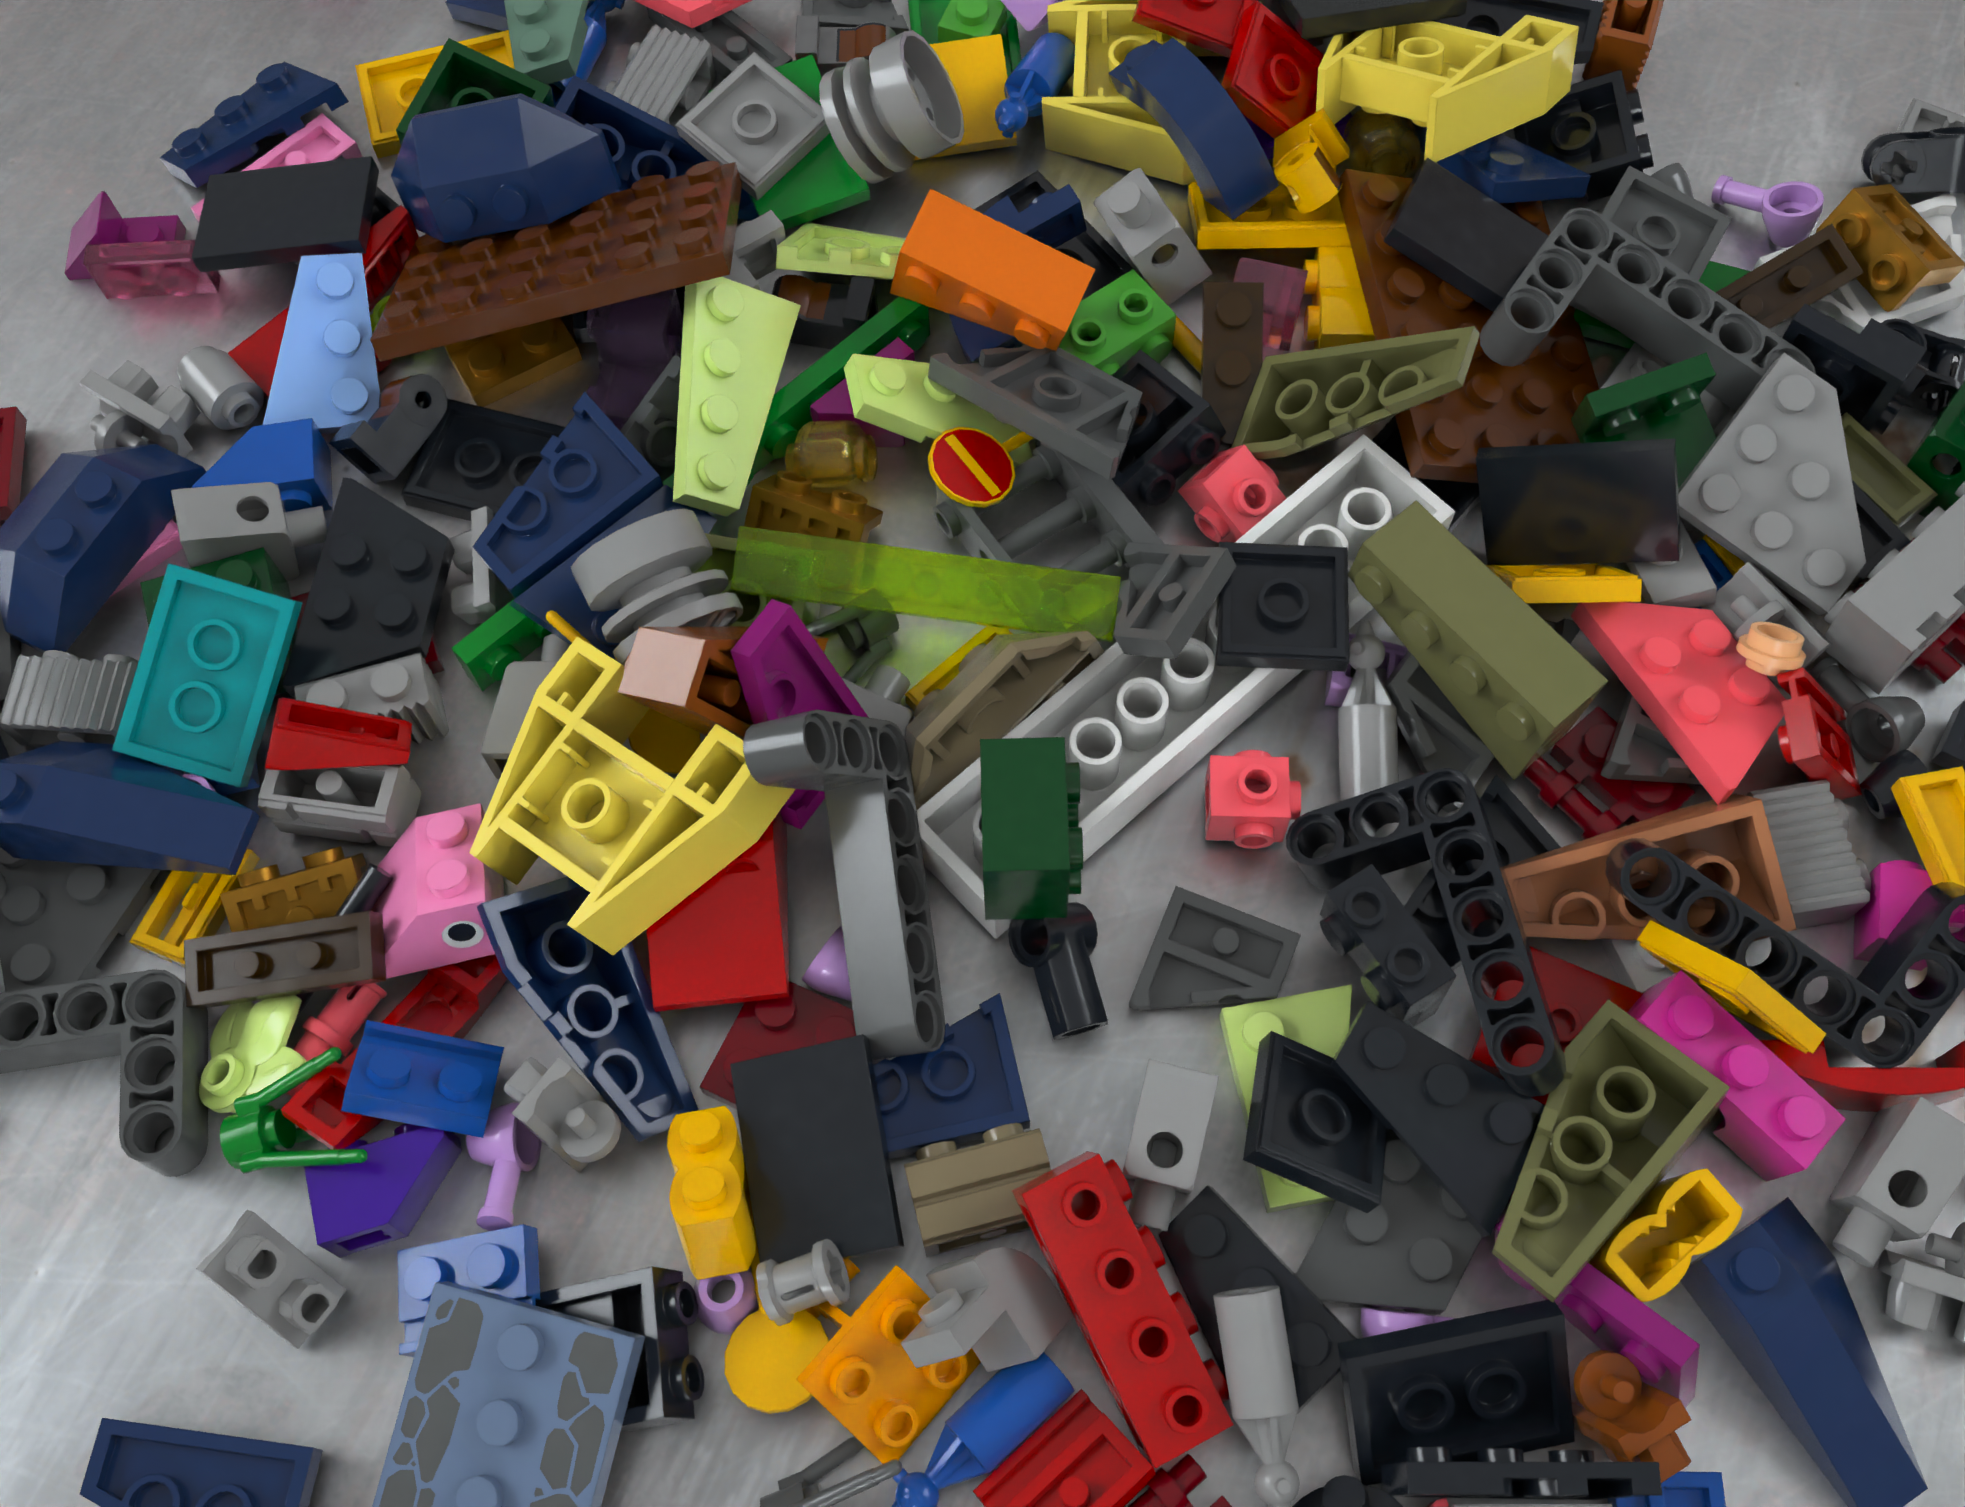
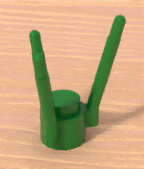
(261, 1134)

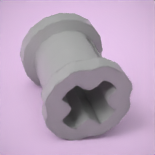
(803, 1282)

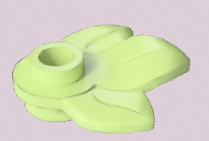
(249, 1051)

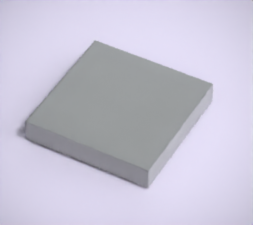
(757, 123)

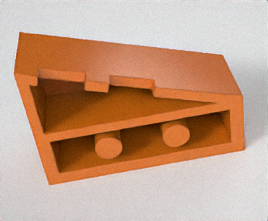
(989, 273)

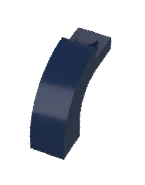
(1200, 121)
(1048, 219)

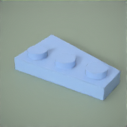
(326, 350)

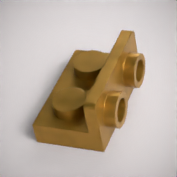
(1892, 245)
(512, 359)
(792, 507)
(294, 897)

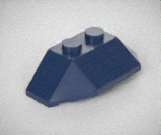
(499, 167)
(83, 536)

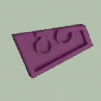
(785, 676)

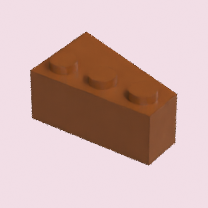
(690, 676)

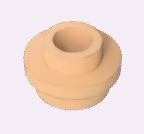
(1771, 648)

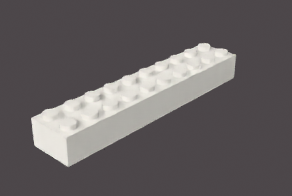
(1152, 718)

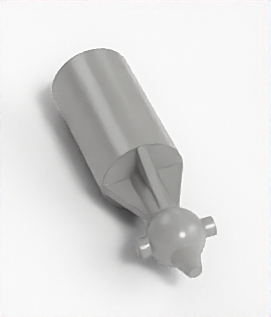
(1367, 722)
(1261, 1383)

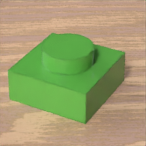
(971, 19)

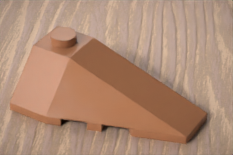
(1729, 843)

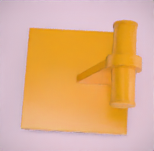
(870, 1378)

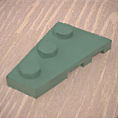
(547, 37)

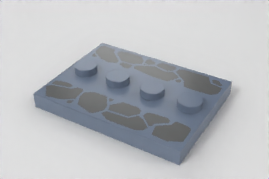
(508, 1406)

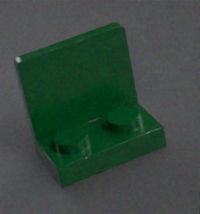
(1653, 408)

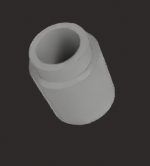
(220, 387)

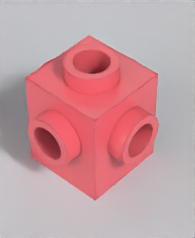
(1231, 494)
(1250, 799)

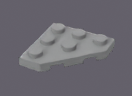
(1783, 487)

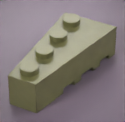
(1475, 638)

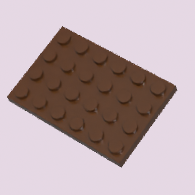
(599, 255)
(1497, 402)

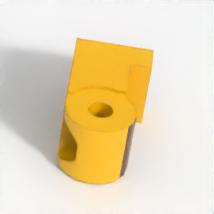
(1307, 161)

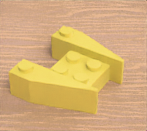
(1450, 77)
(1098, 119)
(609, 813)

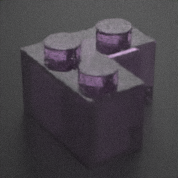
(634, 348)

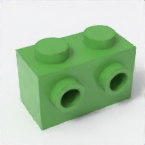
(1119, 323)

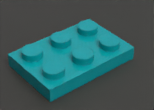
(207, 676)

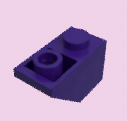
(385, 1195)

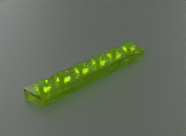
(923, 583)

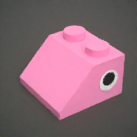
(436, 893)

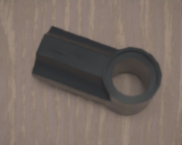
(1062, 966)

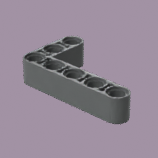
(1638, 296)
(876, 865)
(144, 1046)

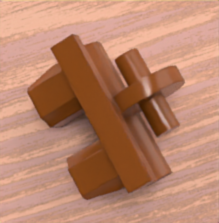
(1628, 1415)

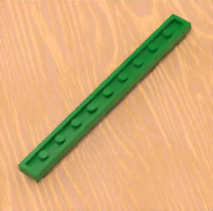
(513, 636)

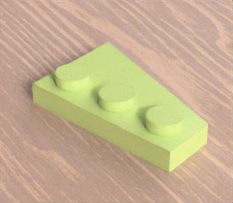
(839, 252)
(908, 403)
(1310, 1018)

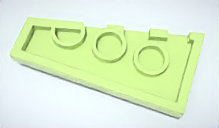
(727, 382)

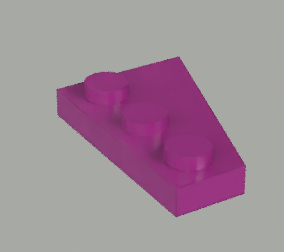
(1628, 1327)

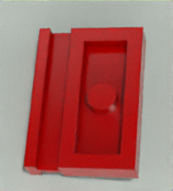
(1814, 737)
(1070, 1462)

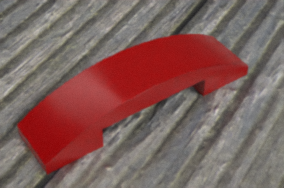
(442, 1003)
(1873, 1087)

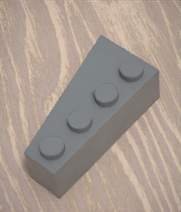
(1904, 603)

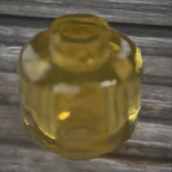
(1382, 144)
(833, 456)

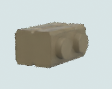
(968, 1191)

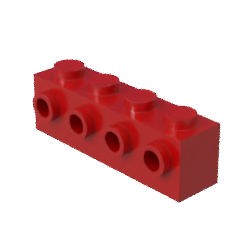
(1124, 1307)

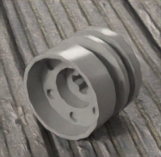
(891, 107)
(651, 578)

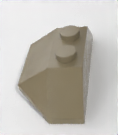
(988, 699)

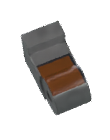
(837, 45)

